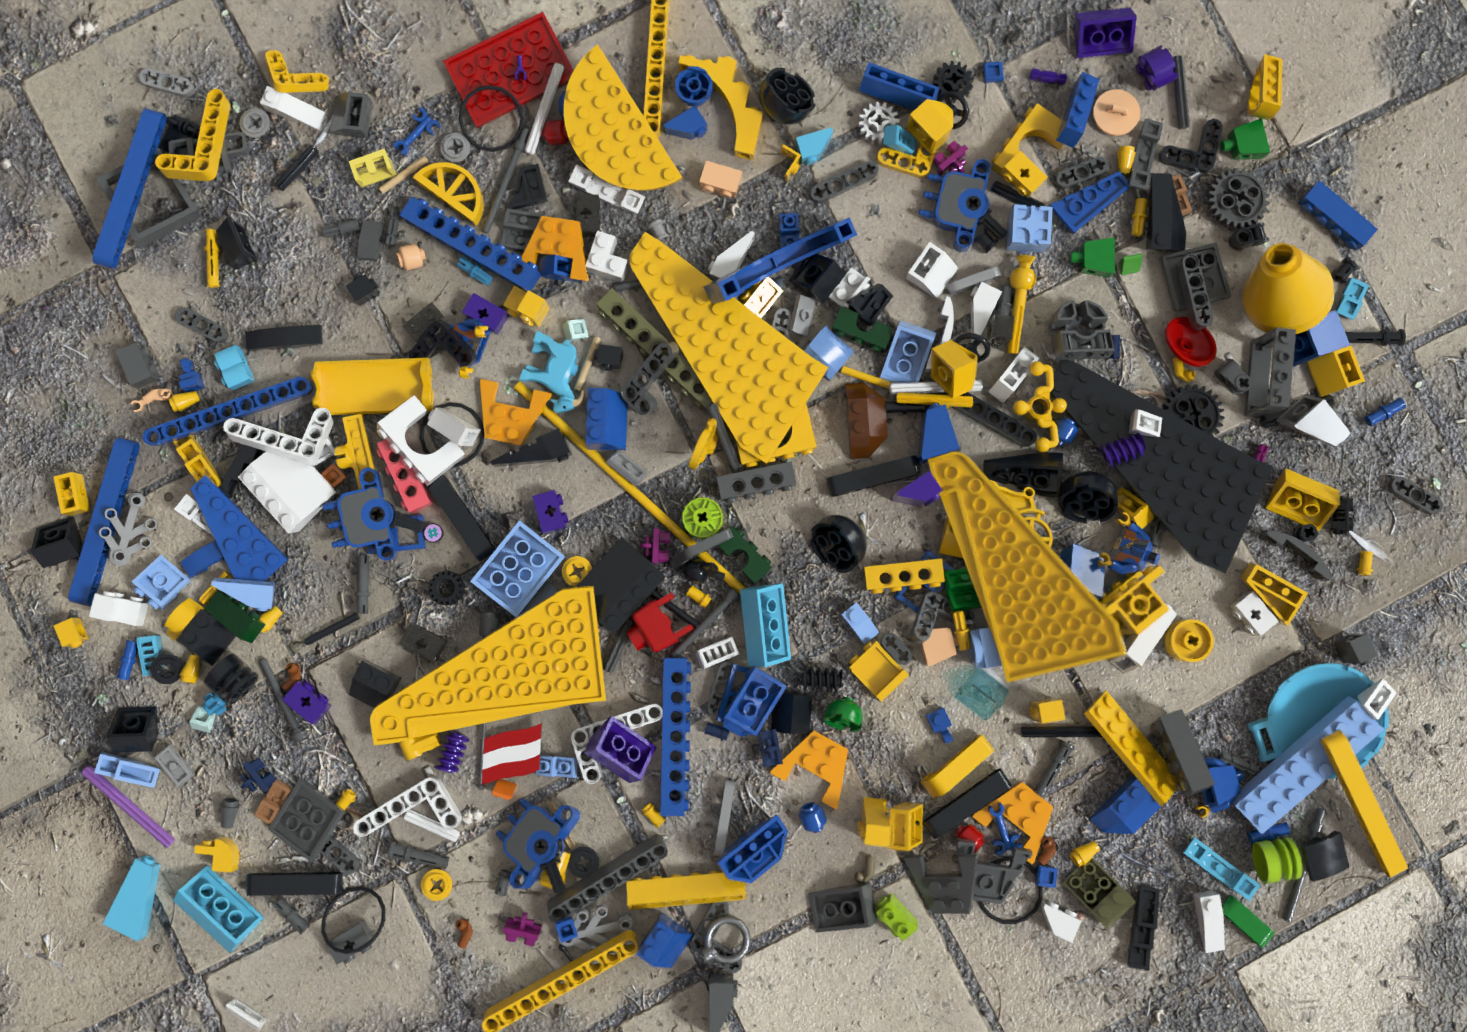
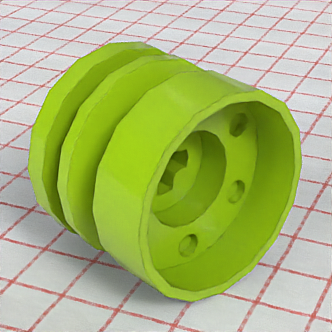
(704, 529)
(1276, 860)

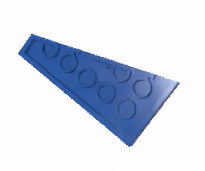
(241, 542)

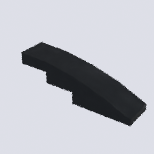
(284, 337)
(240, 463)
(1143, 927)

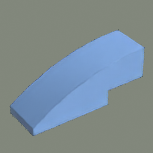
(127, 769)

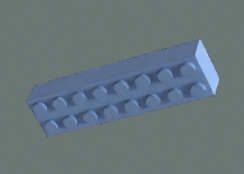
(1303, 765)

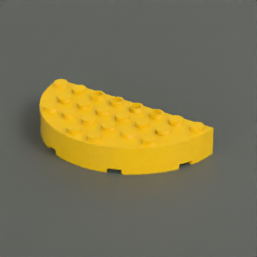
(612, 131)

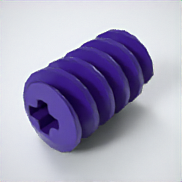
(1123, 449)
(452, 752)

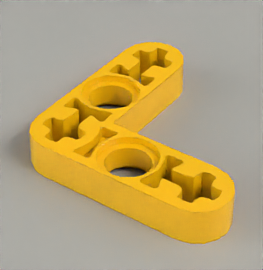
(313, 81)
(919, 160)

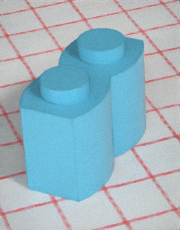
(233, 367)

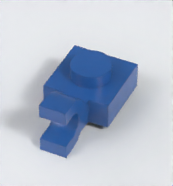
(939, 722)

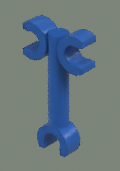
(425, 122)
(1007, 841)

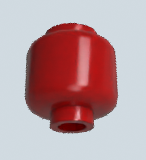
(555, 132)
(971, 833)

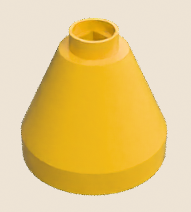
(1287, 290)

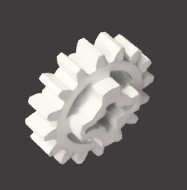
(879, 115)

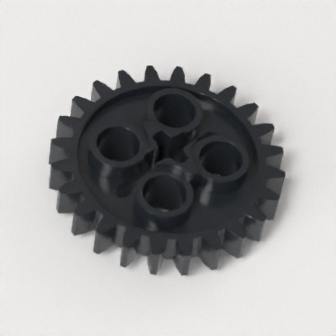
(1209, 413)

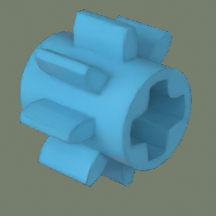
(213, 704)

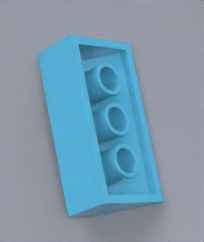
(765, 625)
(218, 909)

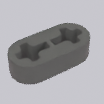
(899, 645)

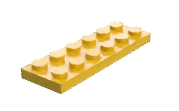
(1132, 747)

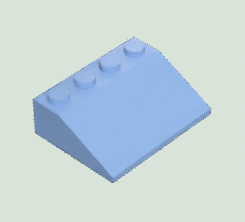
(517, 568)

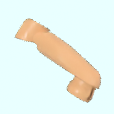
(155, 394)

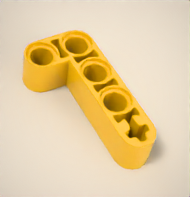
(961, 764)

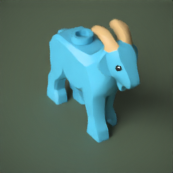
(557, 373)

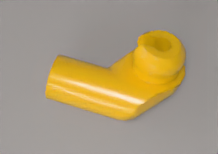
(1181, 372)

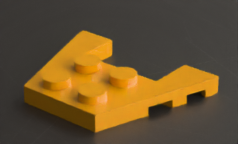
(559, 238)
(509, 422)
(821, 758)
(1024, 810)

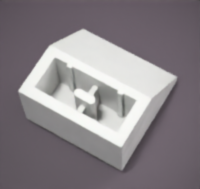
(932, 270)

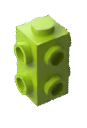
(896, 916)

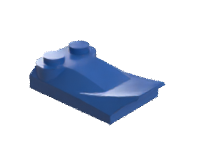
(753, 703)

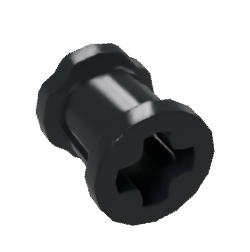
(985, 241)
(1345, 269)
(1311, 532)

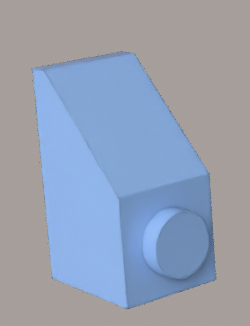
(859, 623)

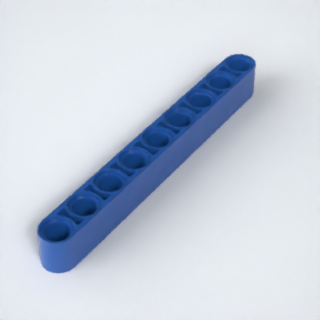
(129, 189)
(218, 412)
(111, 495)

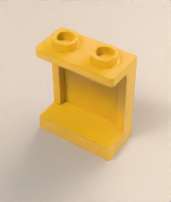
(877, 670)

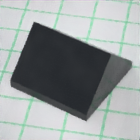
(792, 714)

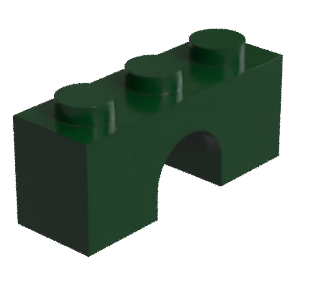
(846, 326)
(757, 565)

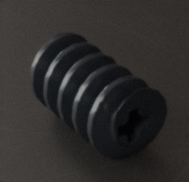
(822, 679)

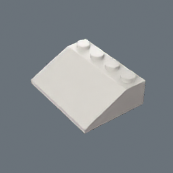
(287, 489)

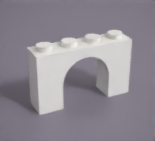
(428, 466)

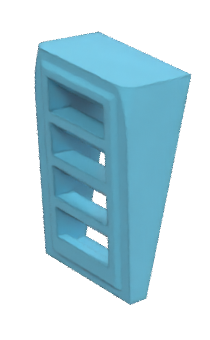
(897, 137)
(142, 650)

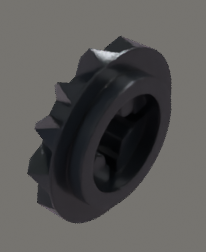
(169, 677)
(575, 857)

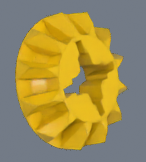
(568, 569)
(427, 884)

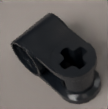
(1251, 236)

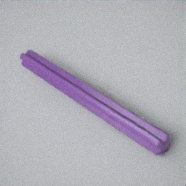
(128, 806)

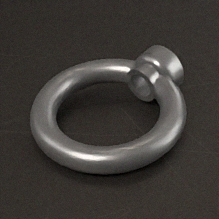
(709, 951)

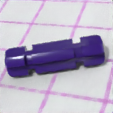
(1048, 76)

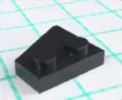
(529, 188)
(870, 303)

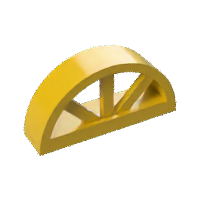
(1266, 89)
(422, 178)

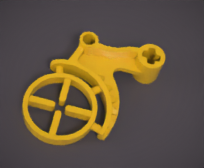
(705, 444)
(1025, 505)

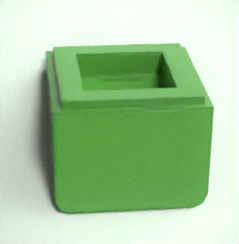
(1130, 264)

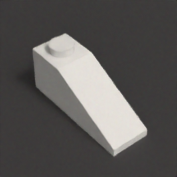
(291, 108)
(731, 258)
(982, 306)
(1013, 375)
(1210, 920)

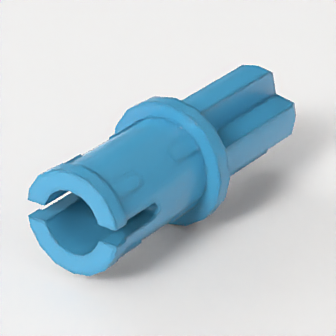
(475, 271)

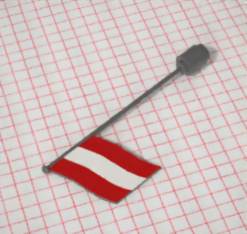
(509, 752)

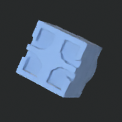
(1029, 228)
(983, 650)

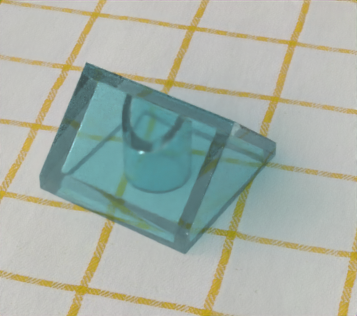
(982, 694)

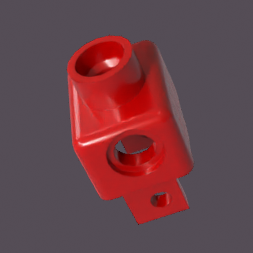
(654, 627)

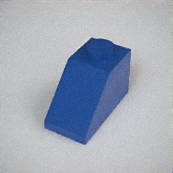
(687, 125)
(556, 268)

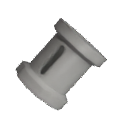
(658, 230)

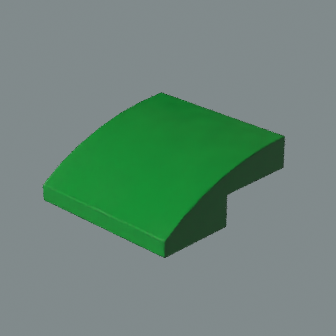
(960, 590)

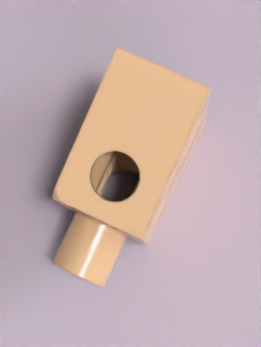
(939, 646)

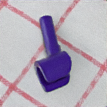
(520, 68)

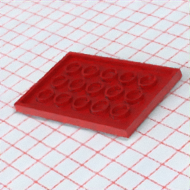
(496, 62)

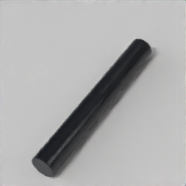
(676, 610)
(331, 629)

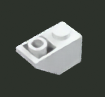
(1060, 922)

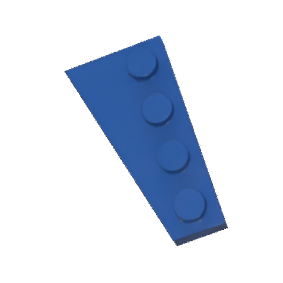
(1085, 204)

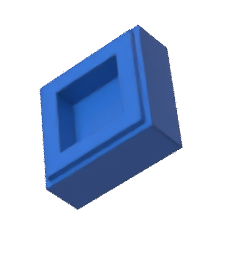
(993, 72)
(1046, 876)

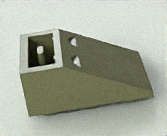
(1099, 893)

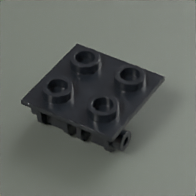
(178, 129)
(1347, 525)

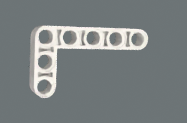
(283, 440)
(588, 730)
(407, 803)

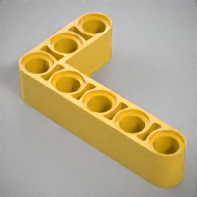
(213, 122)

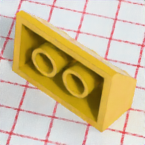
(1303, 499)

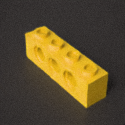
(933, 566)

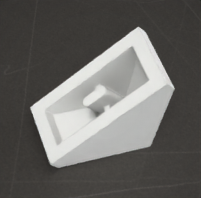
(1145, 424)
(1376, 698)

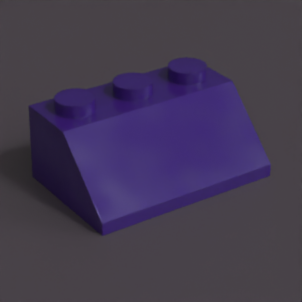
(1104, 32)
(919, 492)
(620, 750)

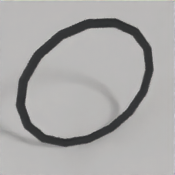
(516, 103)
(473, 413)
(1030, 913)
(372, 939)

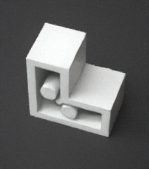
(603, 262)
(114, 607)

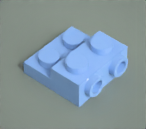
(160, 583)

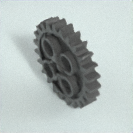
(1238, 198)

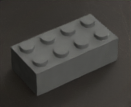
(1182, 753)

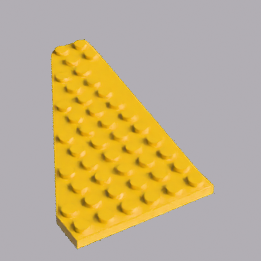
(736, 355)
(1028, 595)
(522, 668)

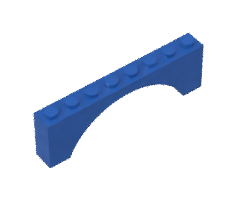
(750, 274)

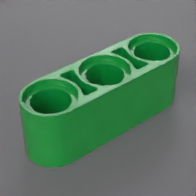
(1247, 921)

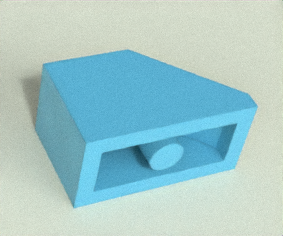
(813, 145)

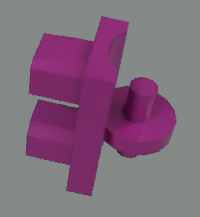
(956, 153)
(658, 555)
(522, 927)

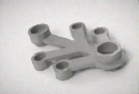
(127, 532)
(594, 931)

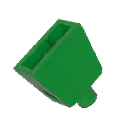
(1247, 141)
(1096, 257)

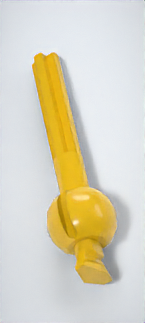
(1022, 280)

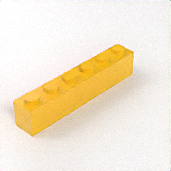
(683, 890)

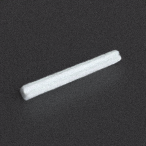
(544, 108)
(925, 387)

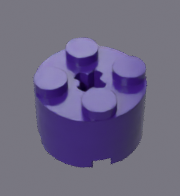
(1156, 68)

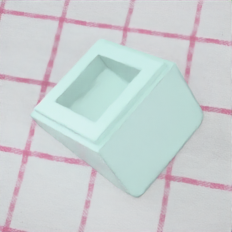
(575, 330)
(202, 720)

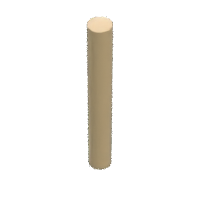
(404, 174)
(587, 364)

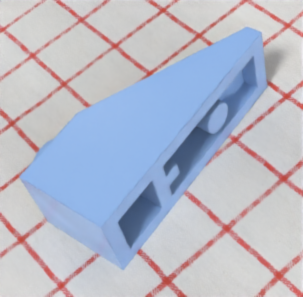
(250, 592)

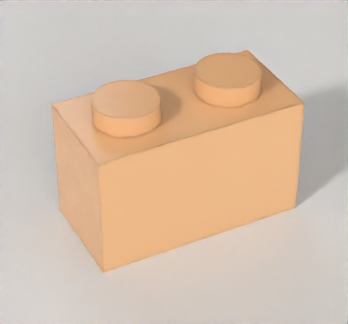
(720, 180)

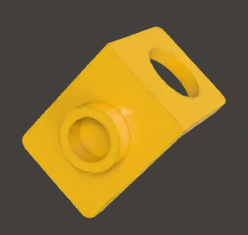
(794, 156)

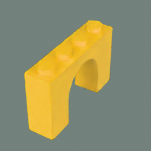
(1038, 123)
(801, 441)

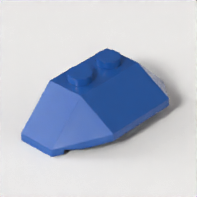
(1126, 809)
(754, 851)

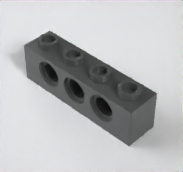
(784, 470)

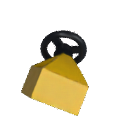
(933, 120)
(956, 364)

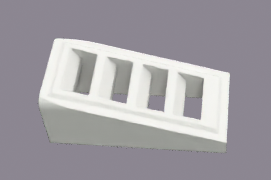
(701, 659)

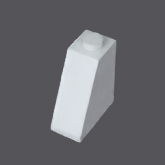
(453, 427)

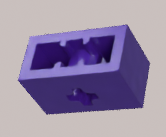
(478, 305)
(542, 504)
(297, 701)

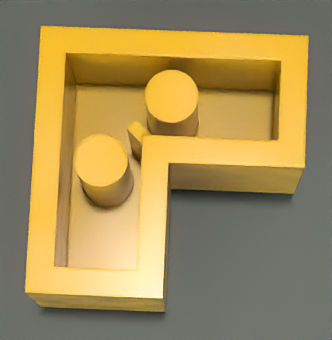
(527, 306)

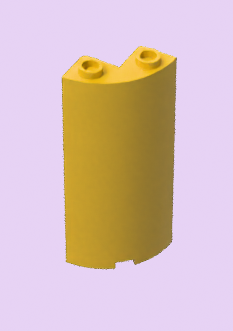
(371, 385)

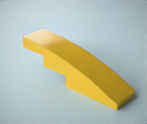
(196, 459)

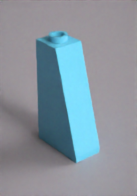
(134, 902)

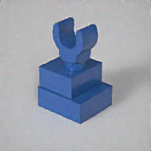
(191, 379)
(566, 929)

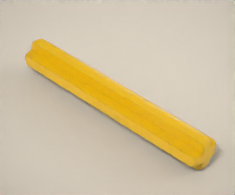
(930, 399)

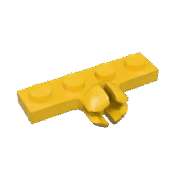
(357, 448)

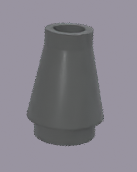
(228, 811)

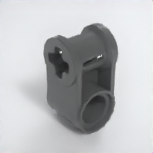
(1232, 376)

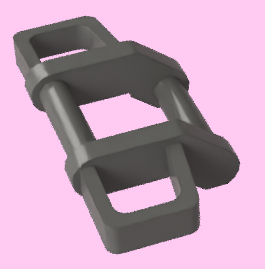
(191, 143)

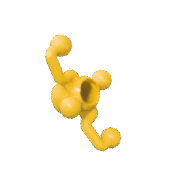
(1042, 395)

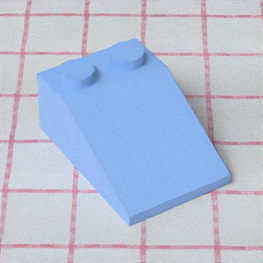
(907, 353)

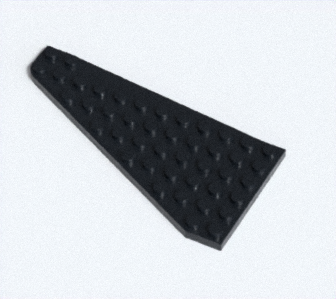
(1185, 476)

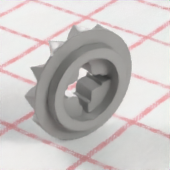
(258, 115)
(448, 143)

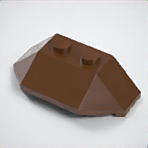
(865, 420)

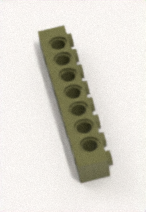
(612, 301)

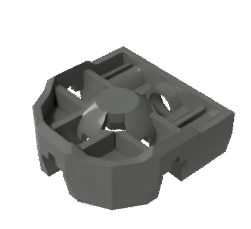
(1065, 342)

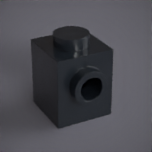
(363, 289)
(608, 357)

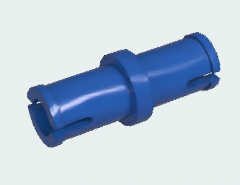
(1385, 412)
(127, 660)
(1270, 834)

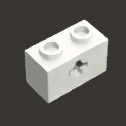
(1262, 616)

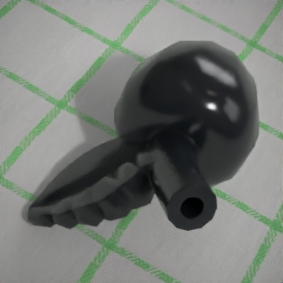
(698, 571)

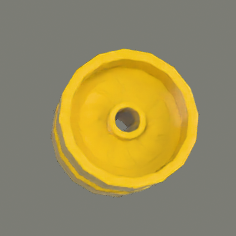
(1199, 636)

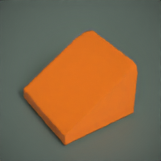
(504, 789)

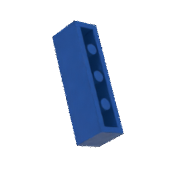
(896, 87)
(1078, 109)
(1337, 216)

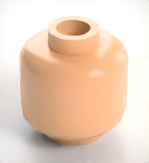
(410, 257)

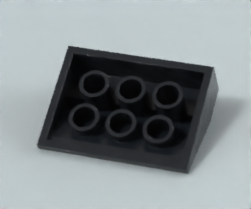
(621, 584)

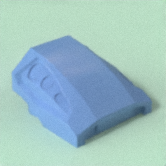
(829, 351)

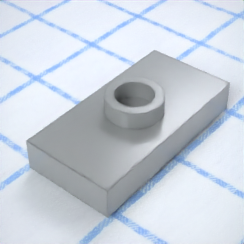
(801, 315)
(627, 468)
(174, 766)

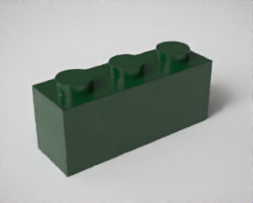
(235, 616)

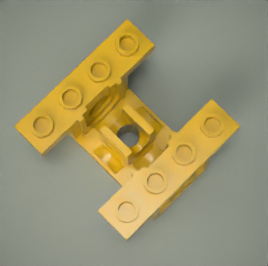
(1134, 601)

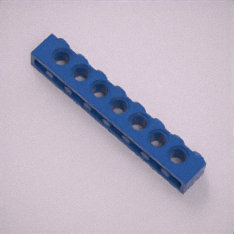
(413, 215)
(669, 806)

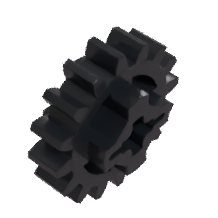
(958, 75)

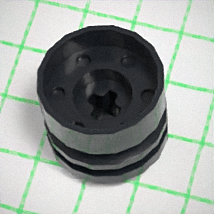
(231, 679)

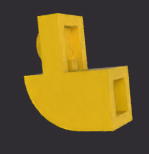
(181, 617)
(224, 853)

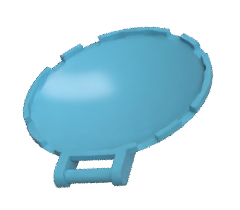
(1305, 700)

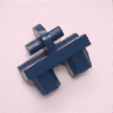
(769, 748)
(252, 769)

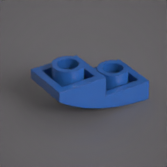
(788, 228)
(201, 559)

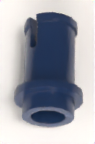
(1116, 342)
(717, 731)

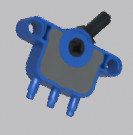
(953, 202)
(361, 524)
(538, 843)

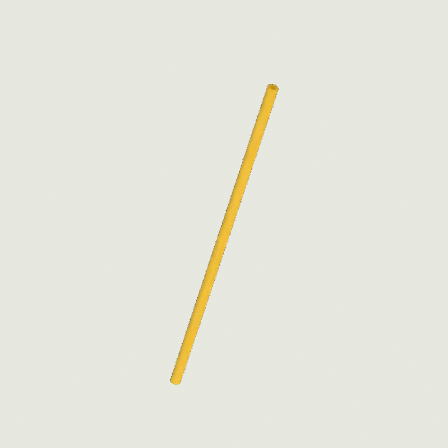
(628, 486)

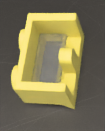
(372, 168)

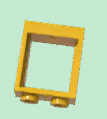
(904, 831)

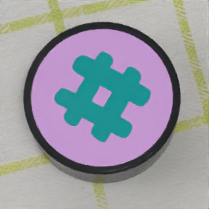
(433, 533)

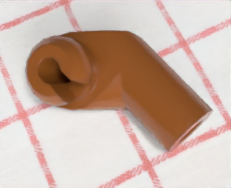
(294, 676)
(1048, 850)
(466, 932)

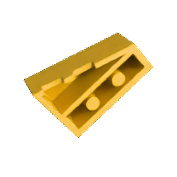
(1276, 593)

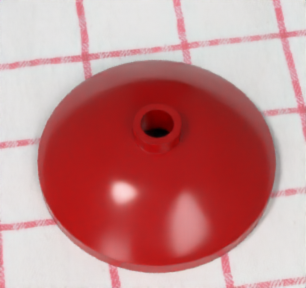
(1190, 345)

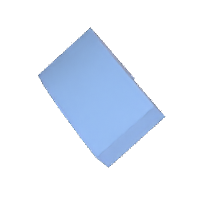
(558, 766)

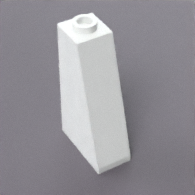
(1140, 646)

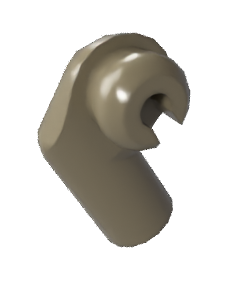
(868, 872)

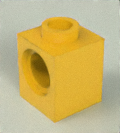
(71, 633)

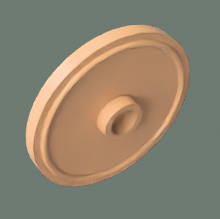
(1116, 112)

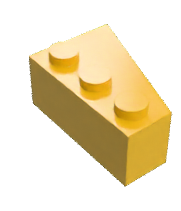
(874, 824)

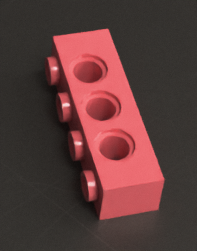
(421, 498)

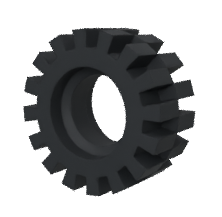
(435, 588)

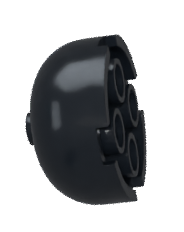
(786, 96)
(1096, 493)
(848, 540)

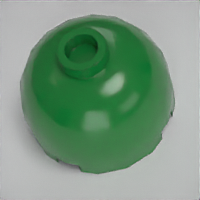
(844, 713)

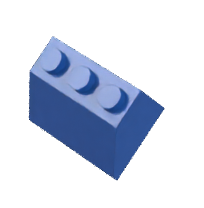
(606, 420)

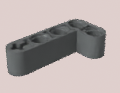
(1200, 291)
(651, 374)

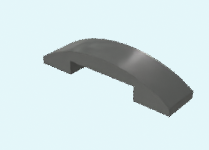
(1145, 151)
(1317, 566)

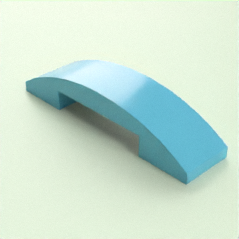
(1221, 869)

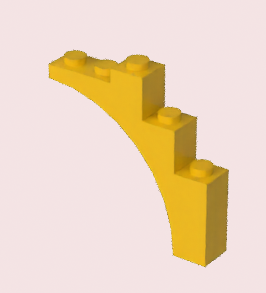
(736, 96)

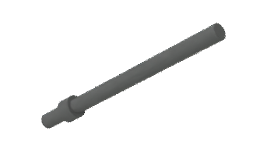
(518, 147)
(1316, 828)

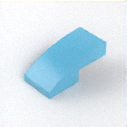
(1351, 298)

